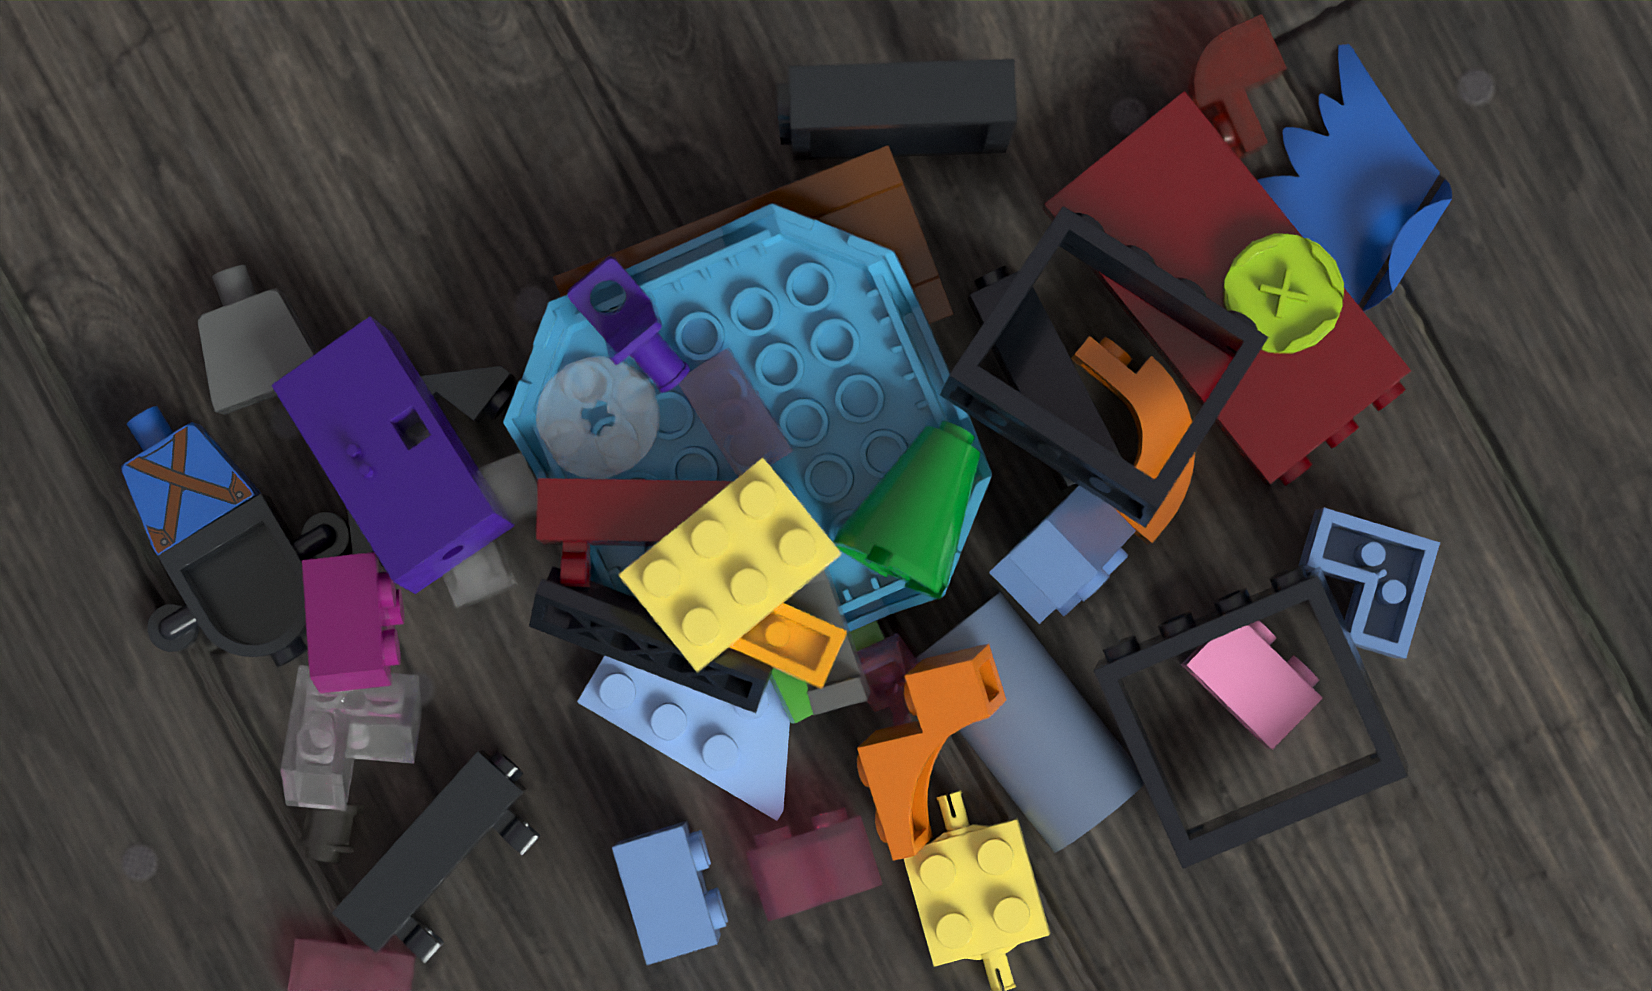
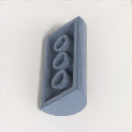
(1045, 737)

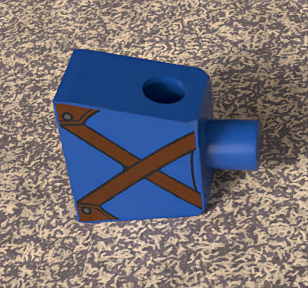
(181, 479)

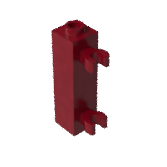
(612, 514)

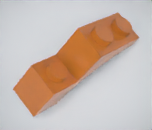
(898, 760)

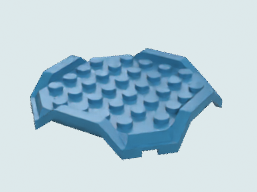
(826, 343)

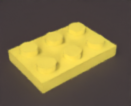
(730, 564)

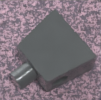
(249, 341)

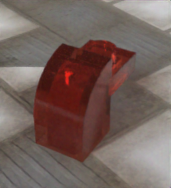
(1227, 70)

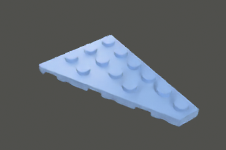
(709, 736)

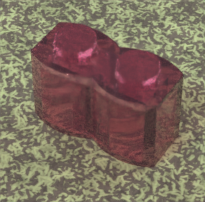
(813, 865)

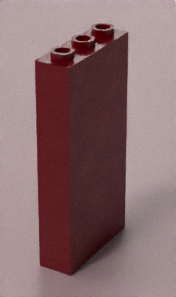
(1194, 210)

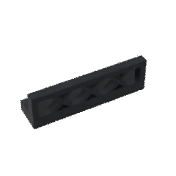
(626, 632)

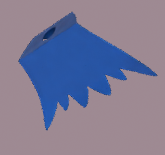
(1360, 185)

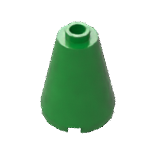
(916, 511)

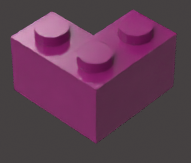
(351, 622)

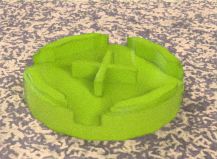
(1286, 290)

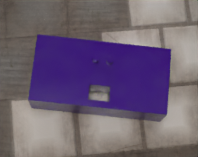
(392, 455)

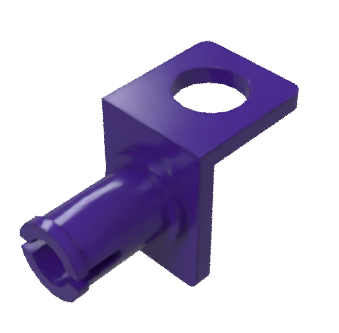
(631, 328)

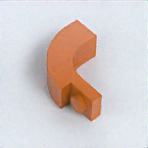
(1158, 415)

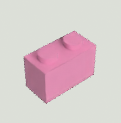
(1255, 682)

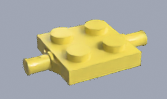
(976, 892)

